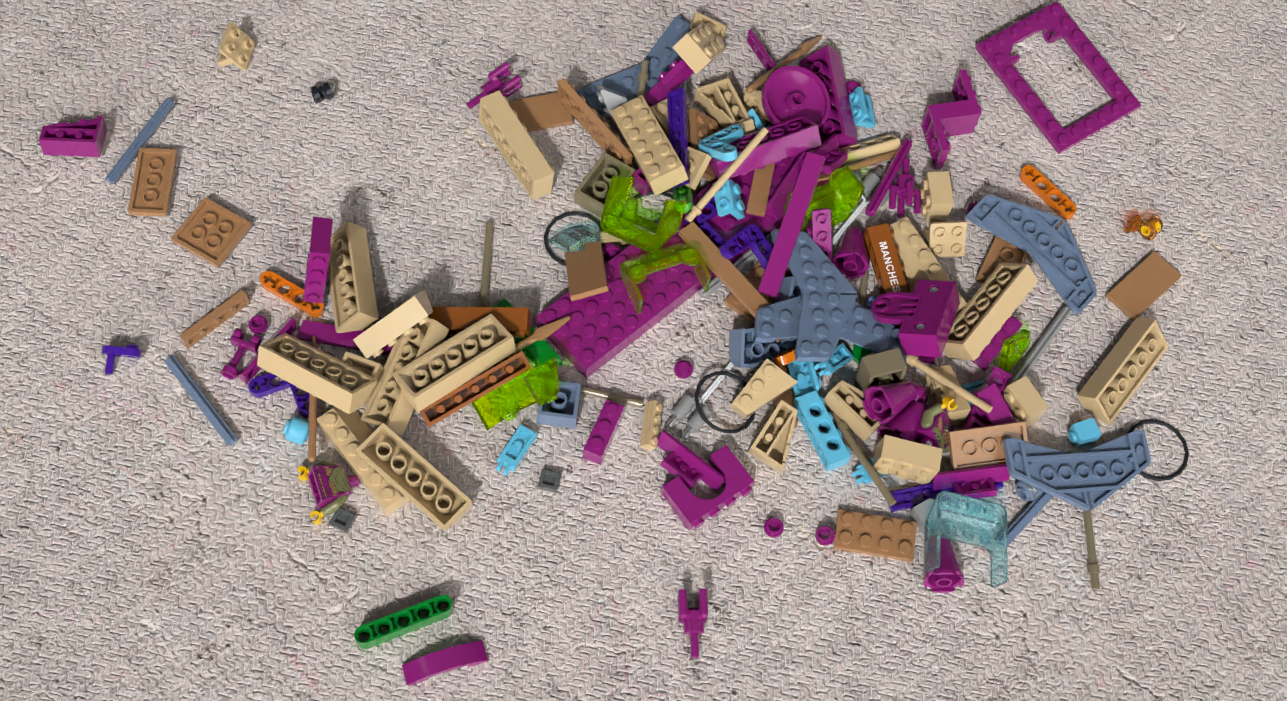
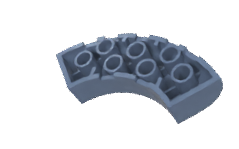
(742, 346)

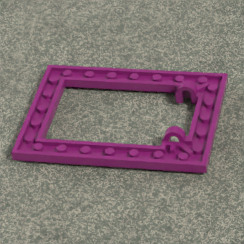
(1053, 18)

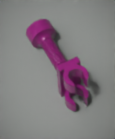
(230, 371)

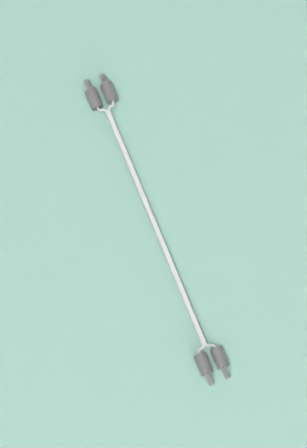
(687, 402)

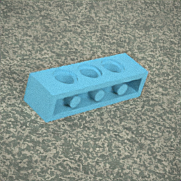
(829, 457)

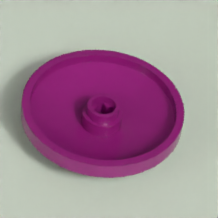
(793, 93)

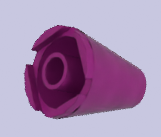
(851, 254)
(887, 400)
(904, 423)
(949, 573)

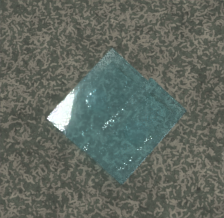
(574, 237)

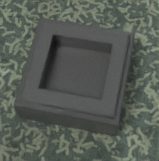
(549, 480)
(342, 520)

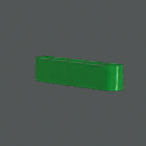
(537, 351)
(397, 630)

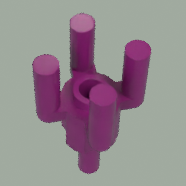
(496, 84)
(905, 191)
(693, 618)

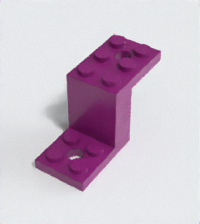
(951, 119)

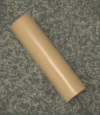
(871, 148)

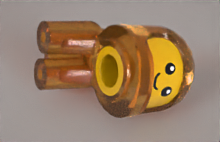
(1148, 227)

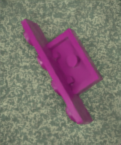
(668, 82)
(833, 156)
(820, 230)
(687, 464)
(972, 482)

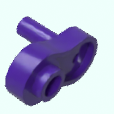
(129, 351)

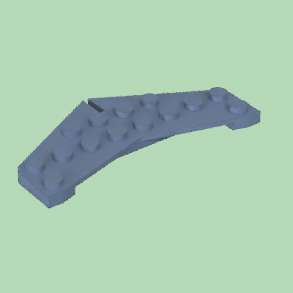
(659, 60)
(1051, 248)
(825, 300)
(861, 328)
(1082, 477)

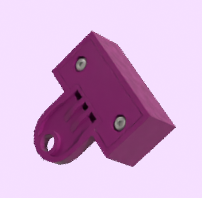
(923, 316)

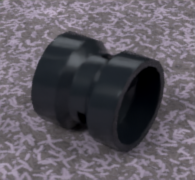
(321, 92)

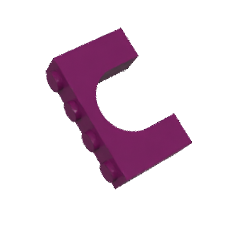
(318, 259)
(694, 510)

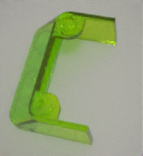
(622, 222)
(636, 269)
(534, 386)

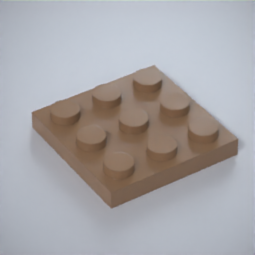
(211, 232)

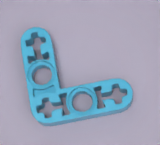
(718, 144)

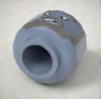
(1026, 491)

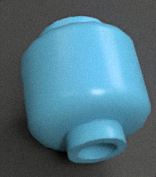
(296, 430)

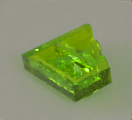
(1013, 349)

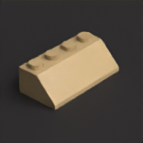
(394, 324)

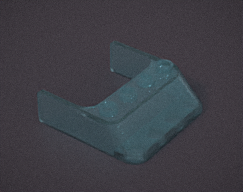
(971, 523)

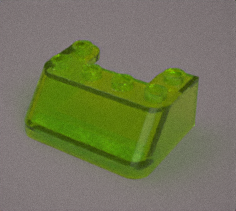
(839, 195)

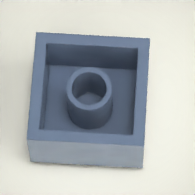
(564, 409)

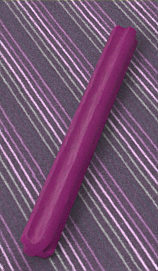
(888, 177)

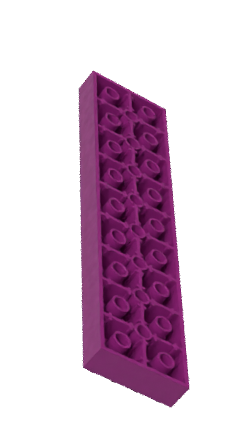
(609, 322)

